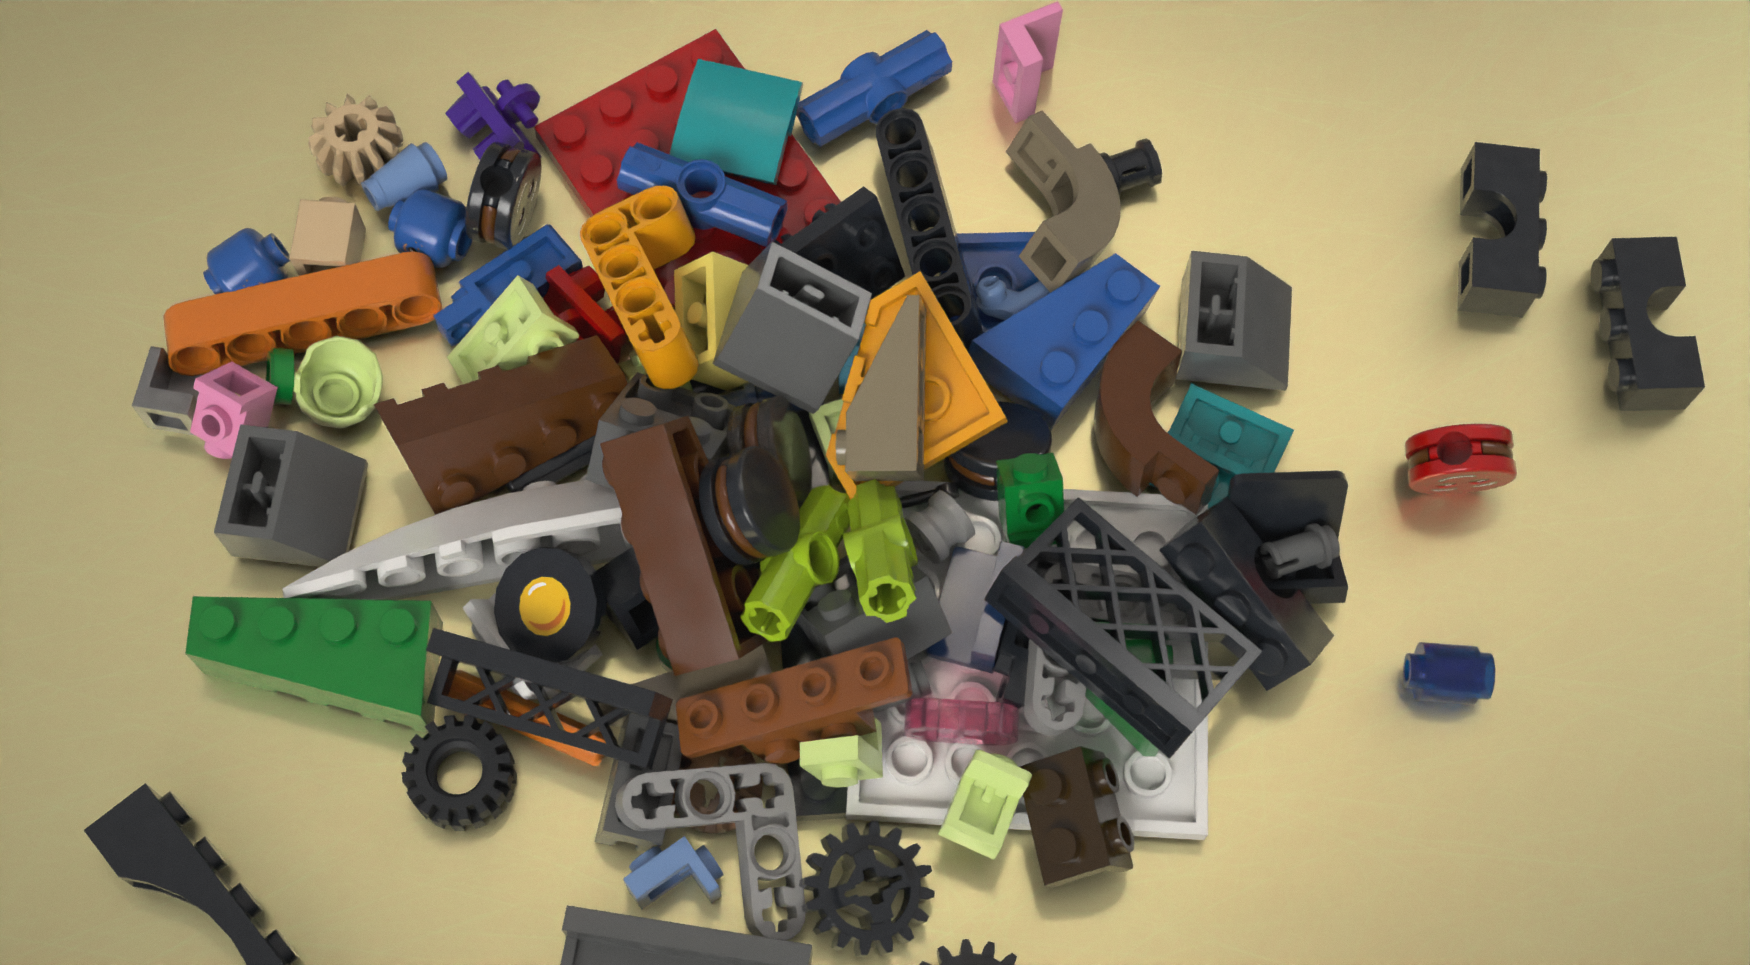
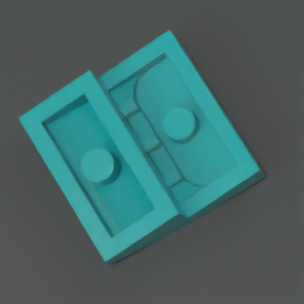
(737, 120)
(1228, 437)

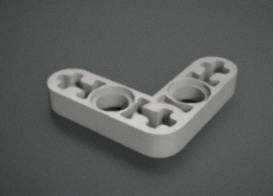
(1072, 692)
(751, 824)

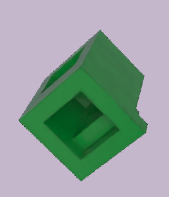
(1028, 496)

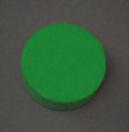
(281, 374)

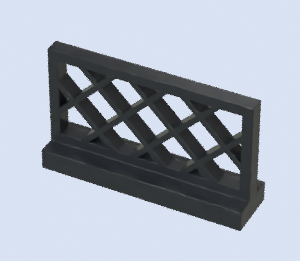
(1098, 651)

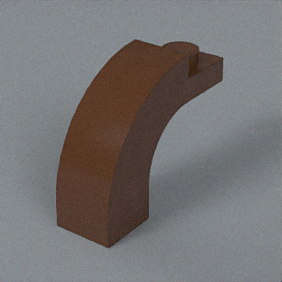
(1127, 432)

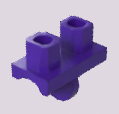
(482, 107)

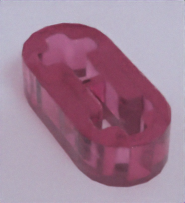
(961, 721)

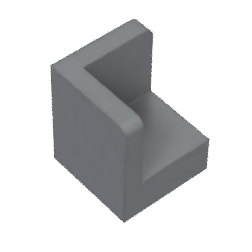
(164, 396)

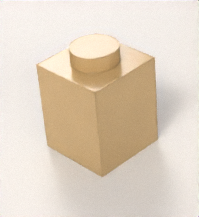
(326, 235)

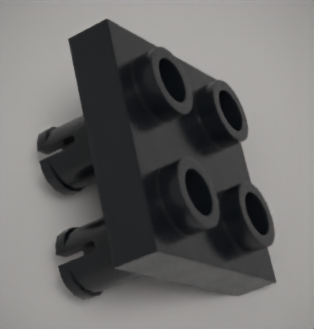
(851, 243)

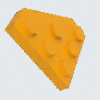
(956, 395)

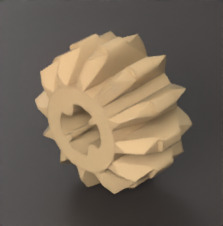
(354, 139)

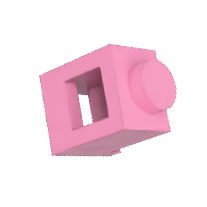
(222, 411)

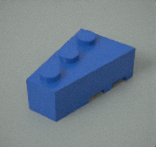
(1062, 340)

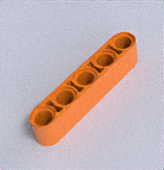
(301, 310)

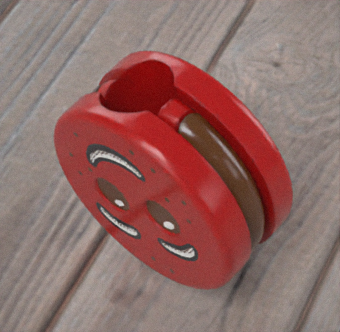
(1460, 459)

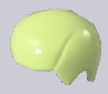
(338, 382)

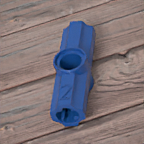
(873, 87)
(730, 207)

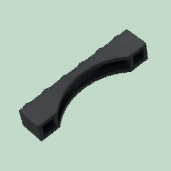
(156, 853)

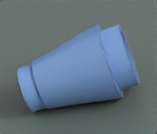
(401, 176)

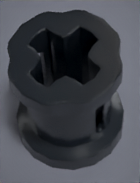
(1135, 166)

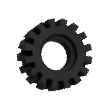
(444, 741)

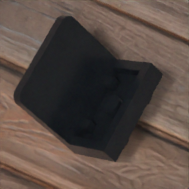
(1281, 507)

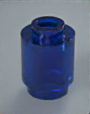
(1449, 673)

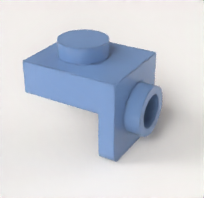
(660, 871)

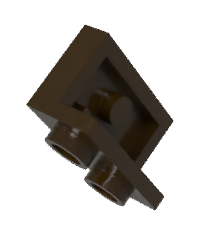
(1076, 816)

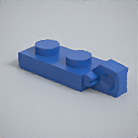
(480, 289)

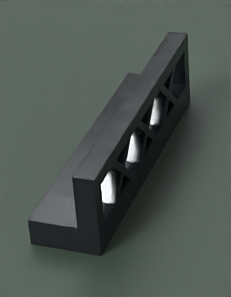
(551, 675)

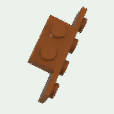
(796, 704)

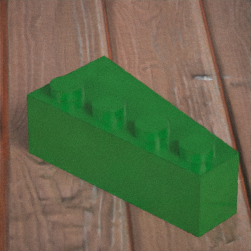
(323, 650)

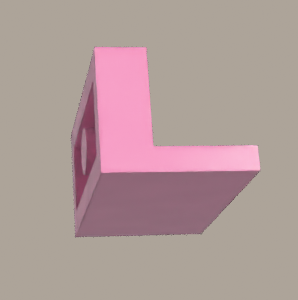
(1023, 52)

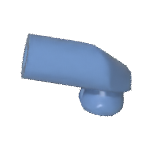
(1001, 302)

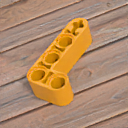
(625, 249)

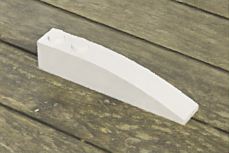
(473, 544)

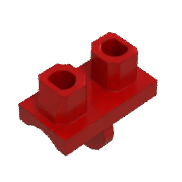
(574, 301)

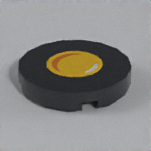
(550, 605)

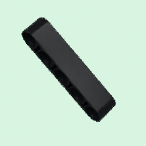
(911, 162)

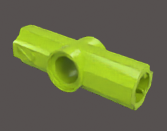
(881, 551)
(792, 576)

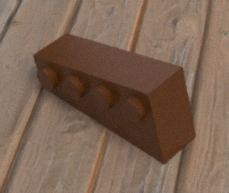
(504, 423)
(683, 571)

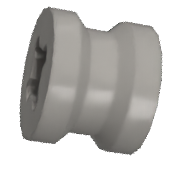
(939, 527)

